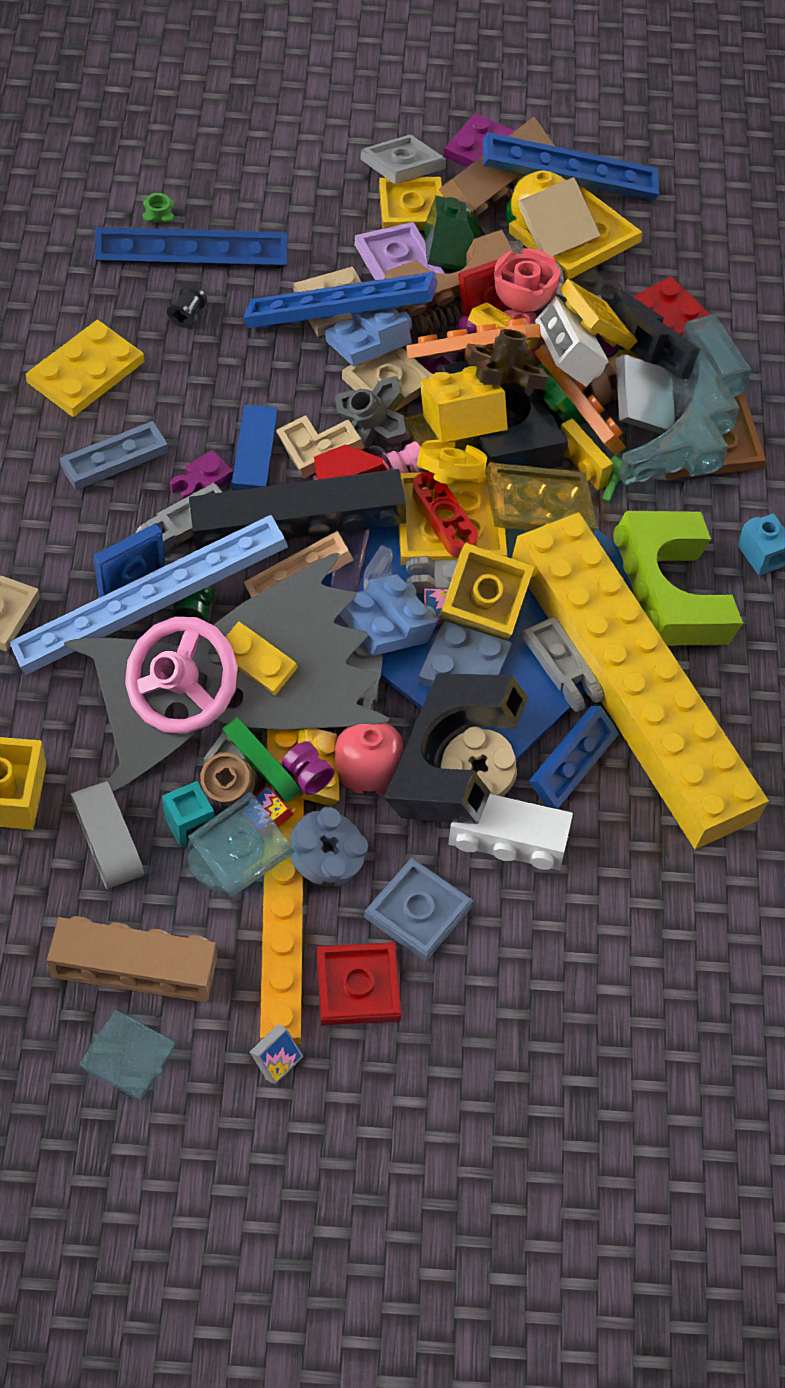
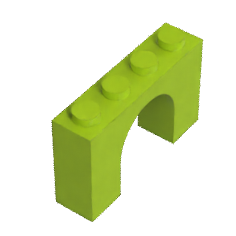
(676, 615)

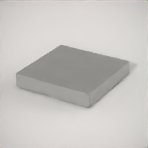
(403, 159)
(644, 394)

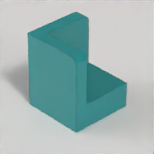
(186, 809)

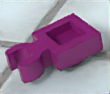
(202, 473)

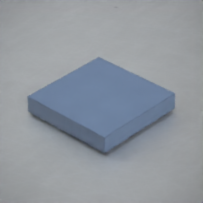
(418, 909)

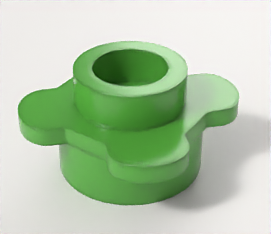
(158, 208)

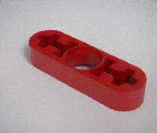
(443, 500)

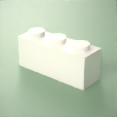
(570, 344)
(516, 832)

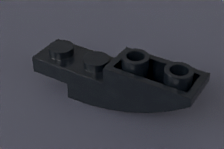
(655, 340)

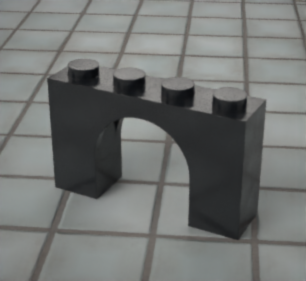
(530, 443)
(451, 707)

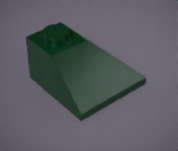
(450, 233)

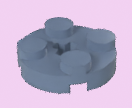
(337, 831)

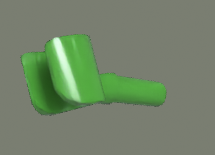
(613, 482)

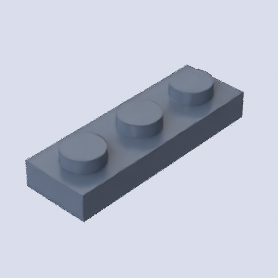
(114, 455)

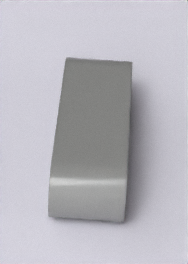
(107, 834)

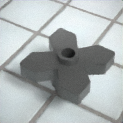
(374, 411)

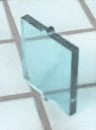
(127, 1055)

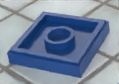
(129, 560)

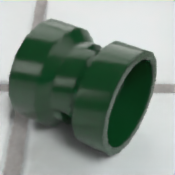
(194, 604)

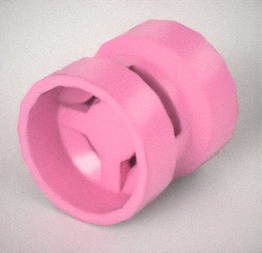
(405, 459)

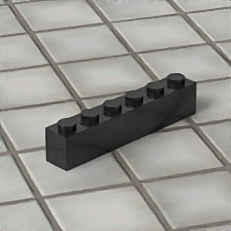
(303, 507)

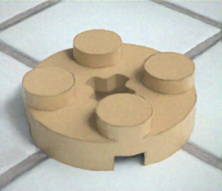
(486, 744)

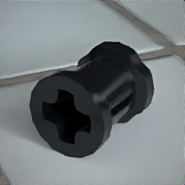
(187, 305)

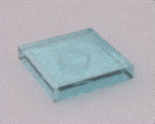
(241, 844)

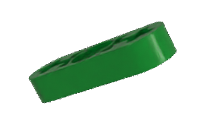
(261, 760)

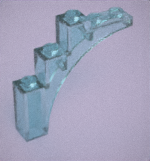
(697, 437)

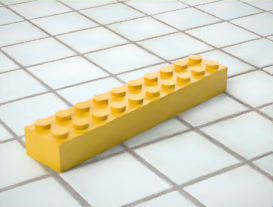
(641, 682)

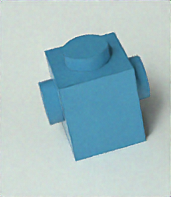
(763, 543)

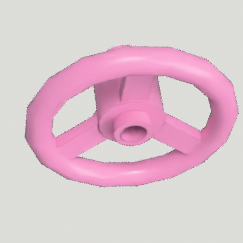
(180, 674)

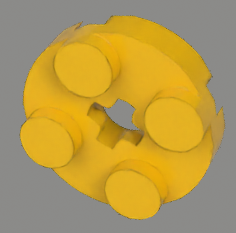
(452, 463)

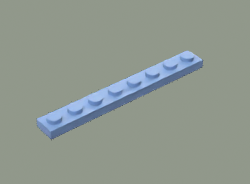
(149, 593)

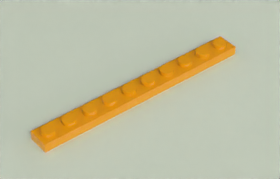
(282, 920)

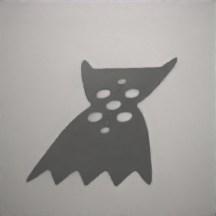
(293, 618)

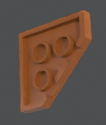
(743, 444)

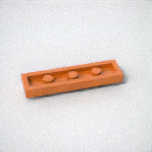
(457, 340)
(588, 407)

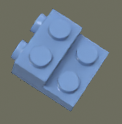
(370, 334)
(390, 615)

